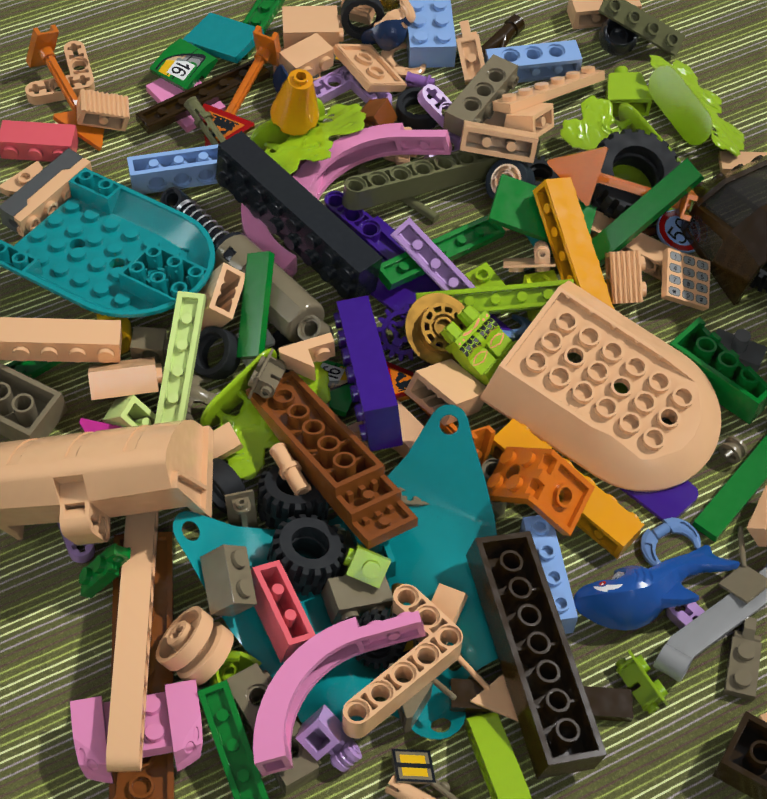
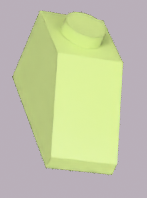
(129, 412)

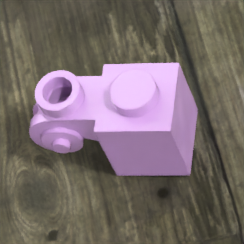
(324, 734)

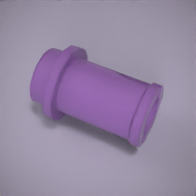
(417, 80)

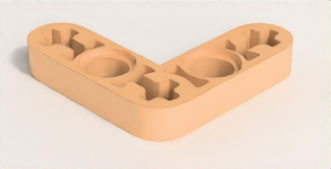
(76, 77)

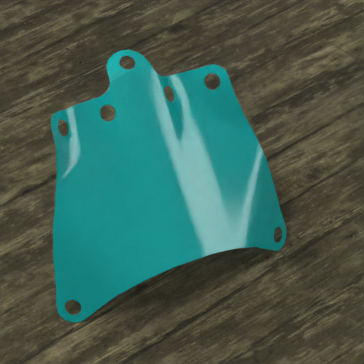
(449, 478)

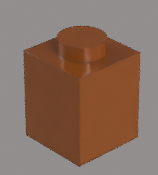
(378, 112)

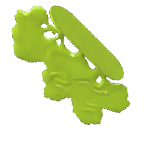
(691, 107)
(596, 126)
(314, 145)
(249, 424)

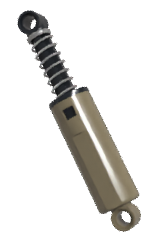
(291, 307)

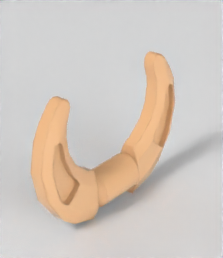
(401, 70)

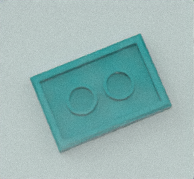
(222, 37)

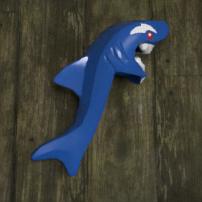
(640, 594)

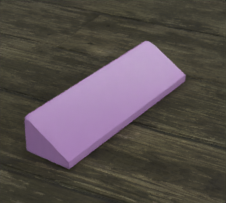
(430, 257)

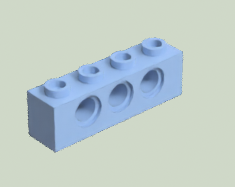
(541, 60)
(173, 169)
(554, 568)

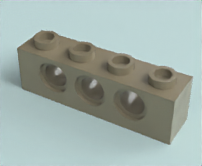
(476, 98)
(253, 683)

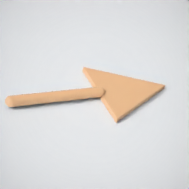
(494, 696)

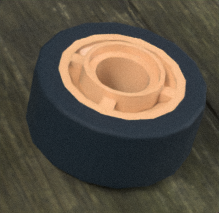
(510, 168)

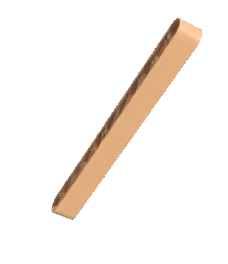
(132, 646)

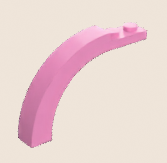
(368, 145)
(260, 235)
(305, 668)

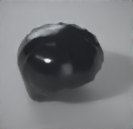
(616, 38)

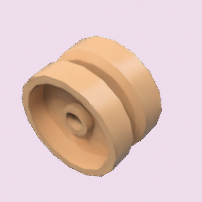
(195, 646)

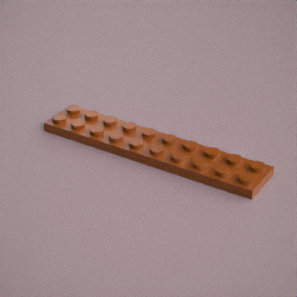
(158, 771)

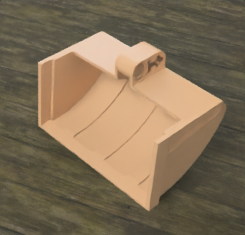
(104, 475)

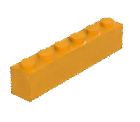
(570, 236)
(603, 515)

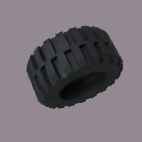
(635, 150)

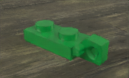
(103, 570)

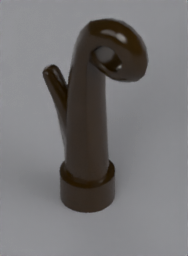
(500, 39)

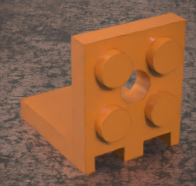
(536, 479)

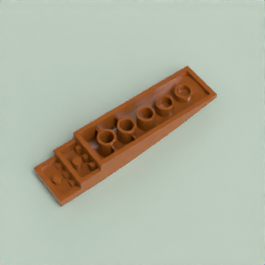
(335, 461)

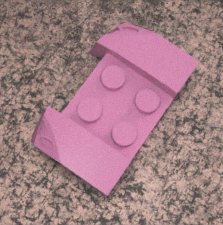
(170, 726)

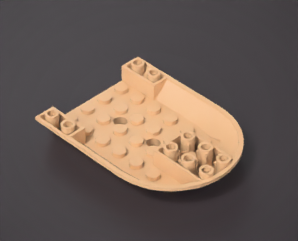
(581, 412)

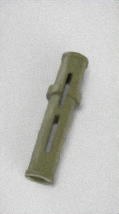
(194, 108)

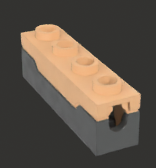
(42, 193)

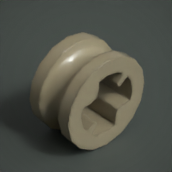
(733, 449)

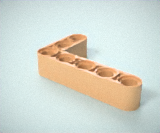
(407, 667)

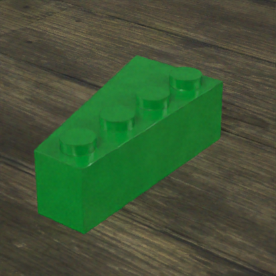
(735, 385)

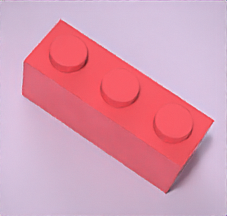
(36, 140)
(280, 609)

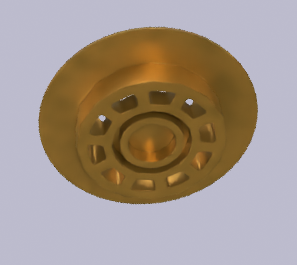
(447, 310)

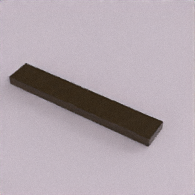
(208, 93)
(606, 703)

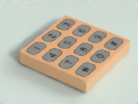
(685, 279)

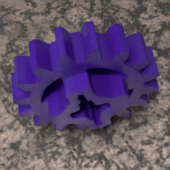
(397, 343)

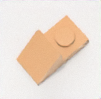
(302, 354)

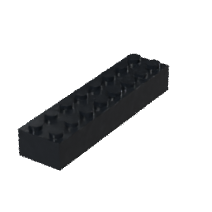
(297, 217)

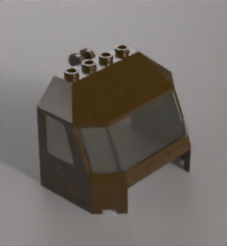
(731, 225)

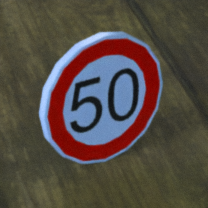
(669, 232)

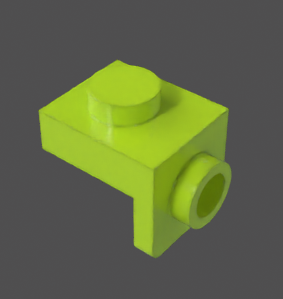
(366, 565)

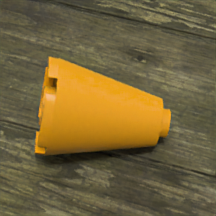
(296, 104)

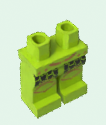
(479, 345)

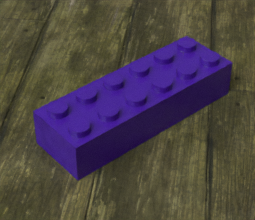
(368, 374)

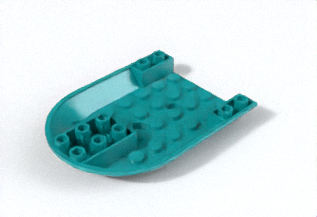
(116, 227)

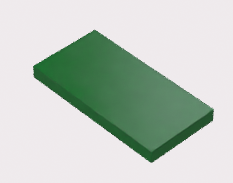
(517, 209)

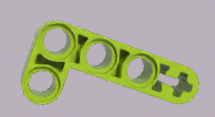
(496, 757)

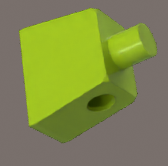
(628, 88)

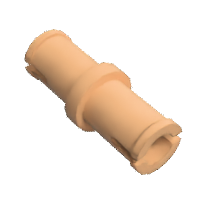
(289, 469)

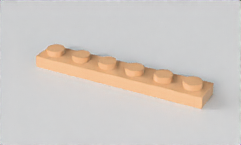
(546, 91)

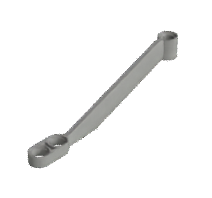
(705, 631)

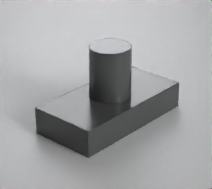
(750, 352)

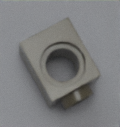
(149, 343)

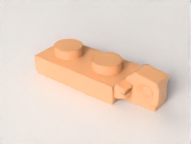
(469, 52)

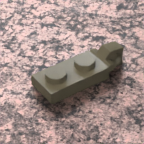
(743, 662)

